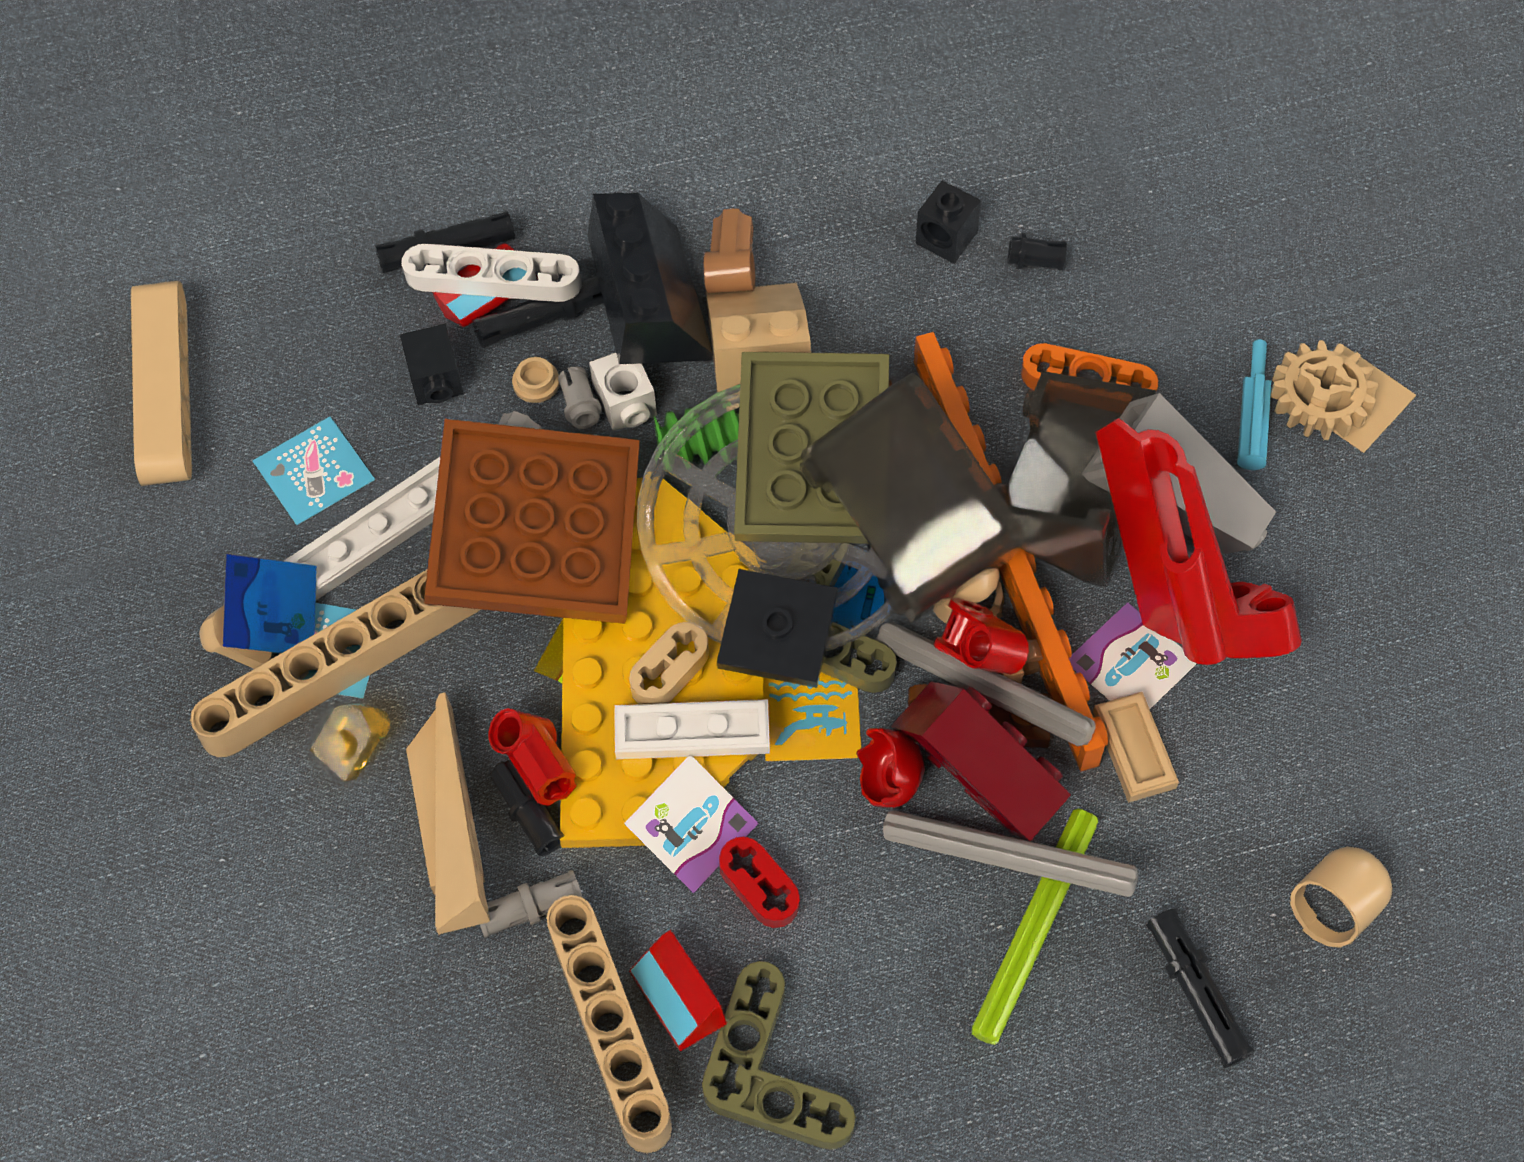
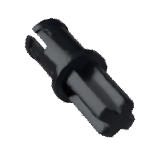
(525, 810)

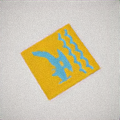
(812, 720)

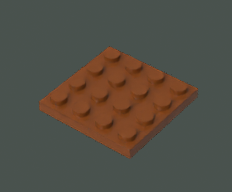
(533, 522)

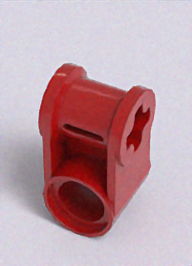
(982, 639)

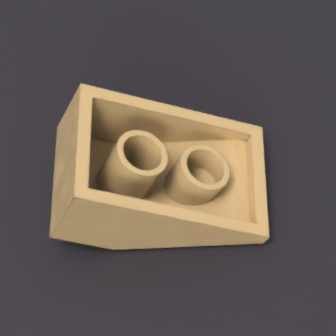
(755, 321)

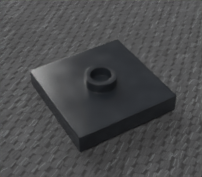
(777, 628)

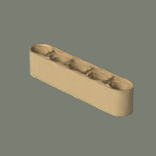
(160, 383)
(614, 1046)

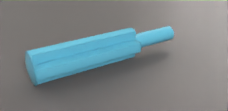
(1255, 412)

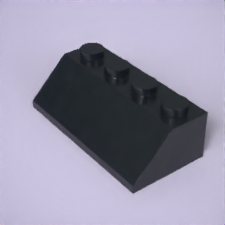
(645, 282)

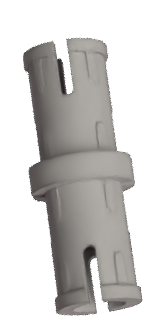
(528, 903)

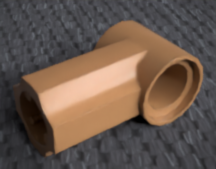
(731, 258)

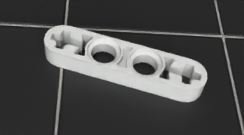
(493, 266)

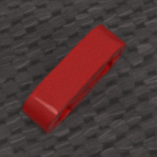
(767, 873)

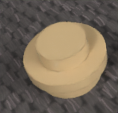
(535, 380)

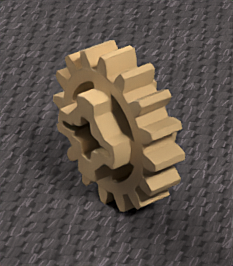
(1323, 390)

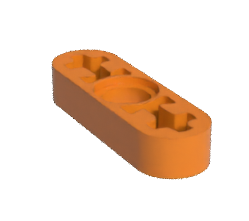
(1077, 360)

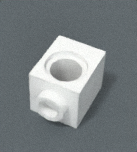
(611, 378)

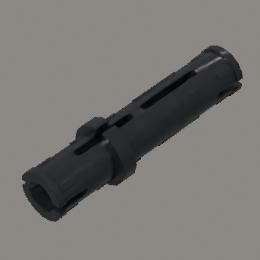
(473, 233)
(535, 314)
(1209, 1005)

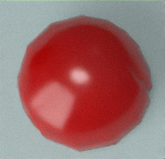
(890, 768)

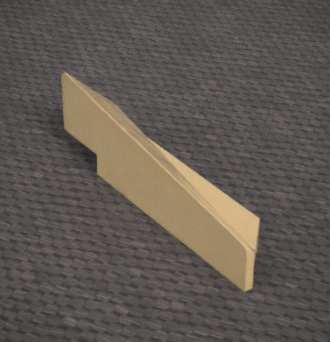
(447, 822)

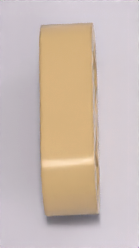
(662, 657)

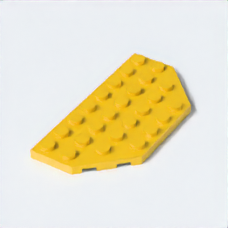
(597, 679)

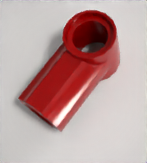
(534, 753)

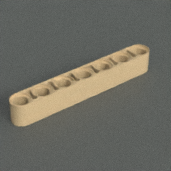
(324, 654)

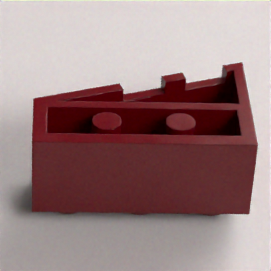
(984, 757)

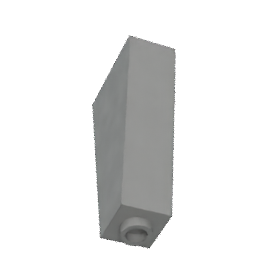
(1233, 505)

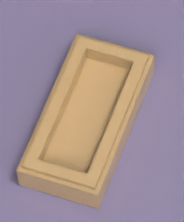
(1136, 747)

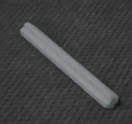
(992, 685)
(1011, 853)

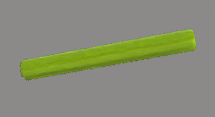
(1030, 936)

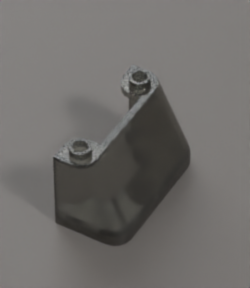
(915, 496)
(1058, 509)

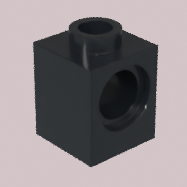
(947, 221)
(431, 364)

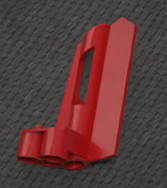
(1179, 594)

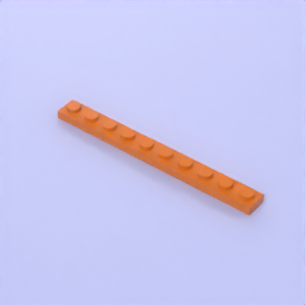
(1030, 602)

